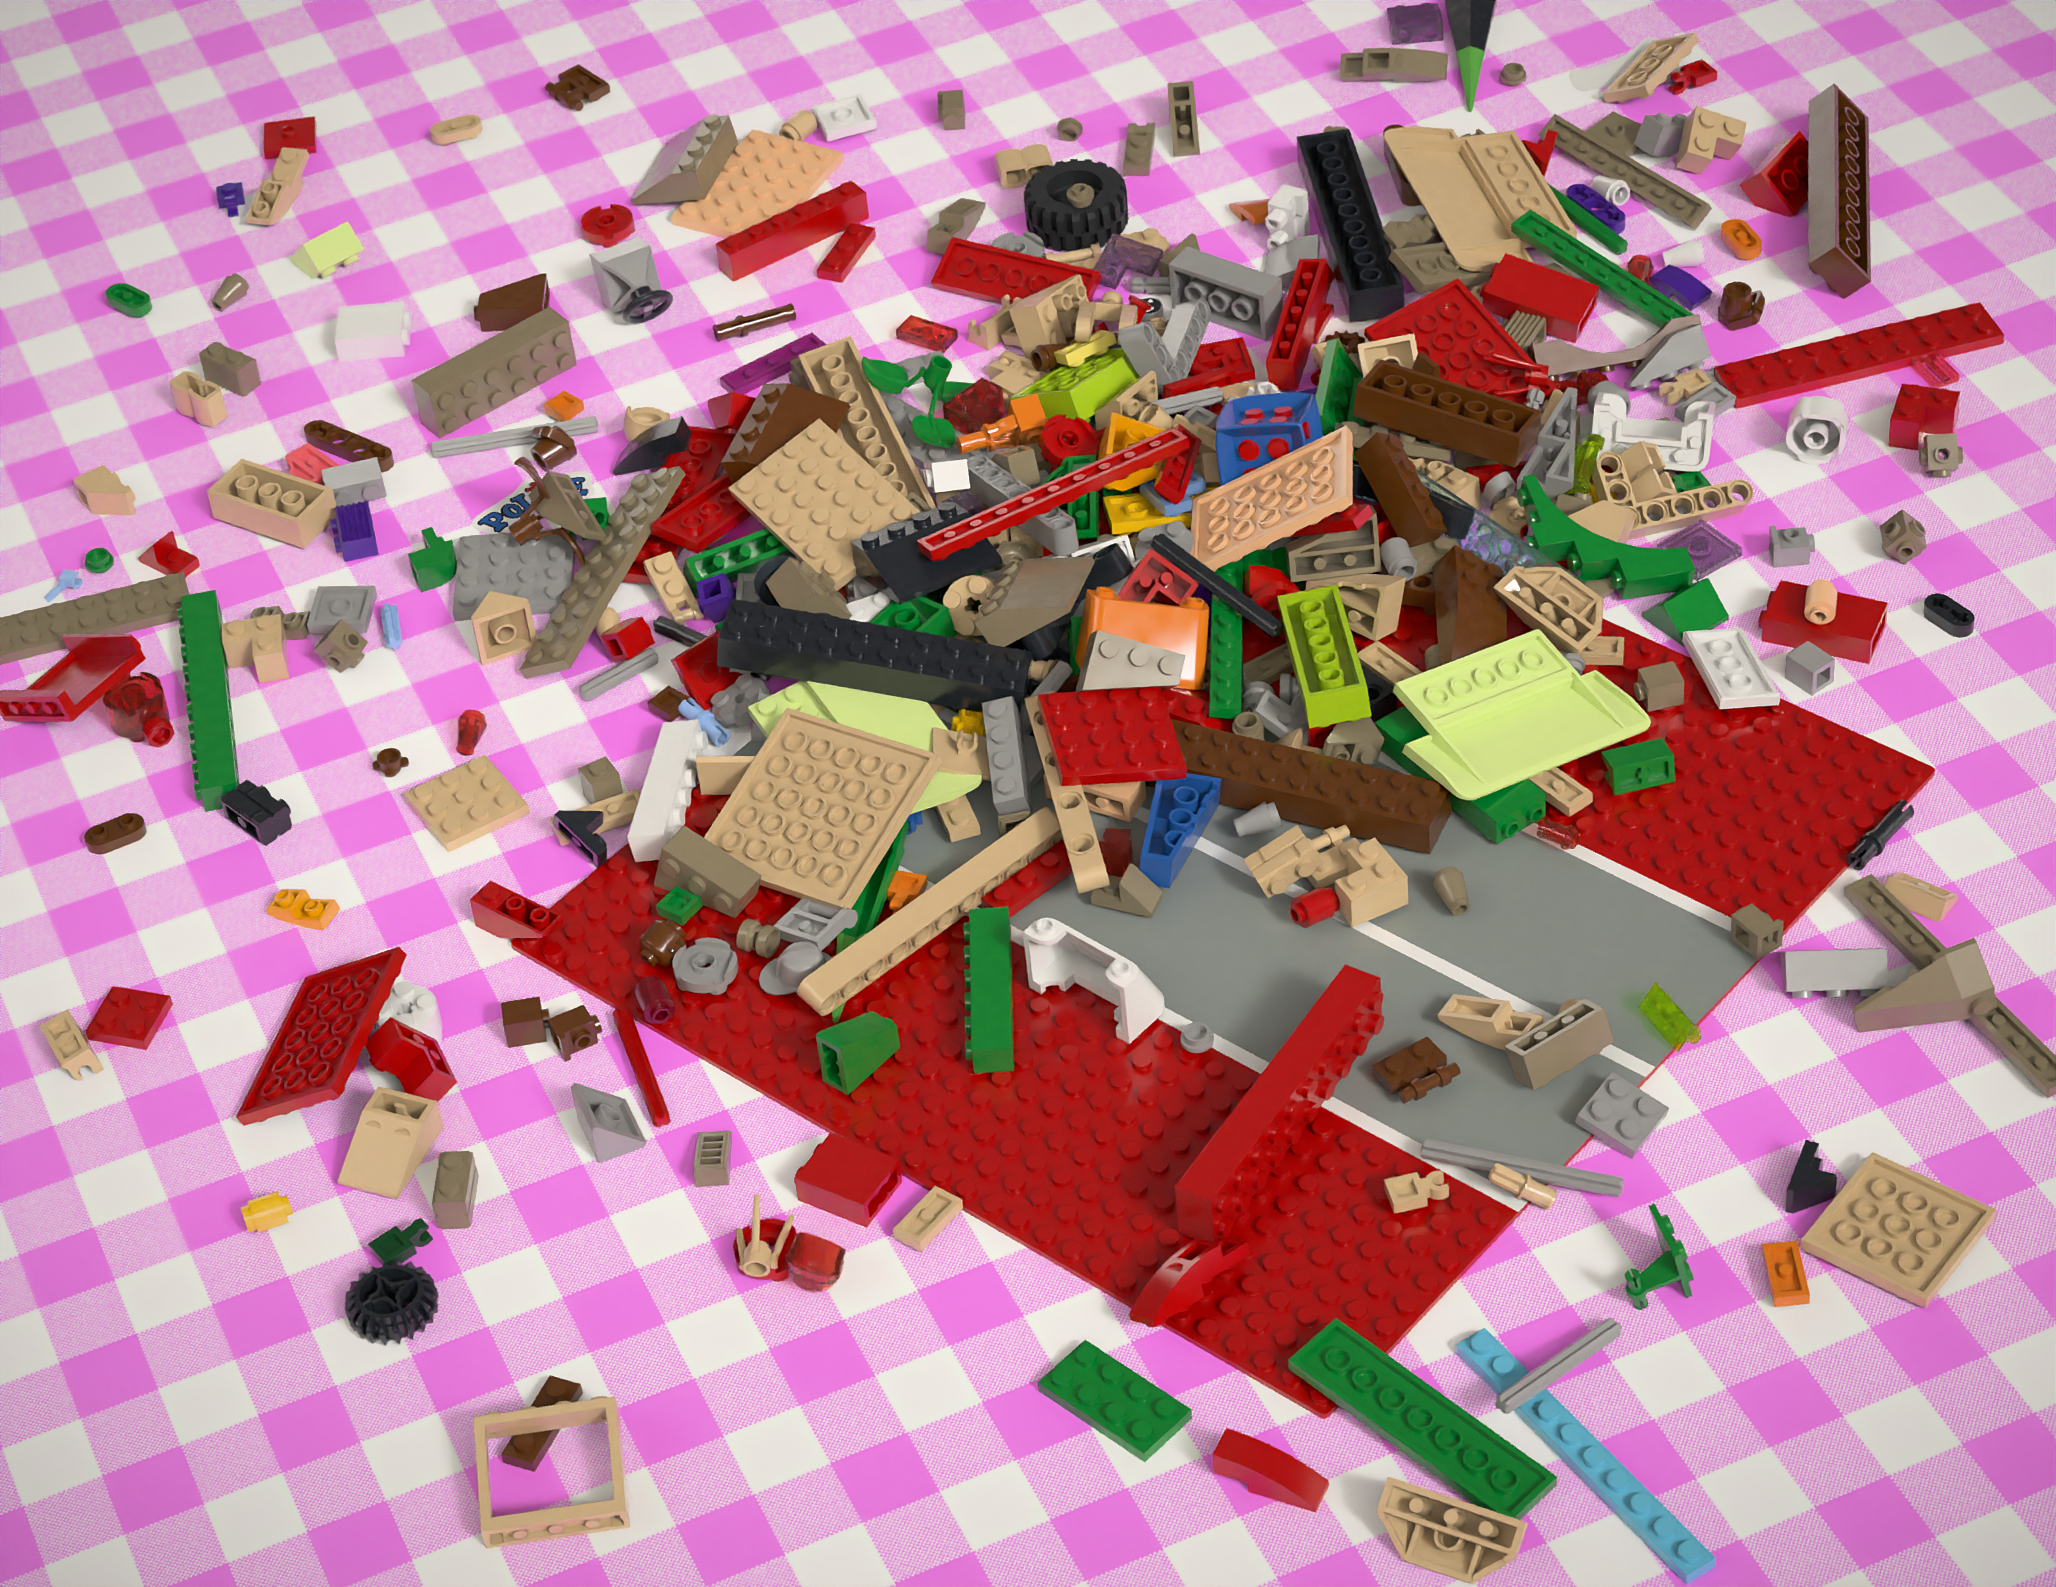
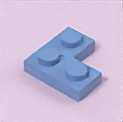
(1168, 508)

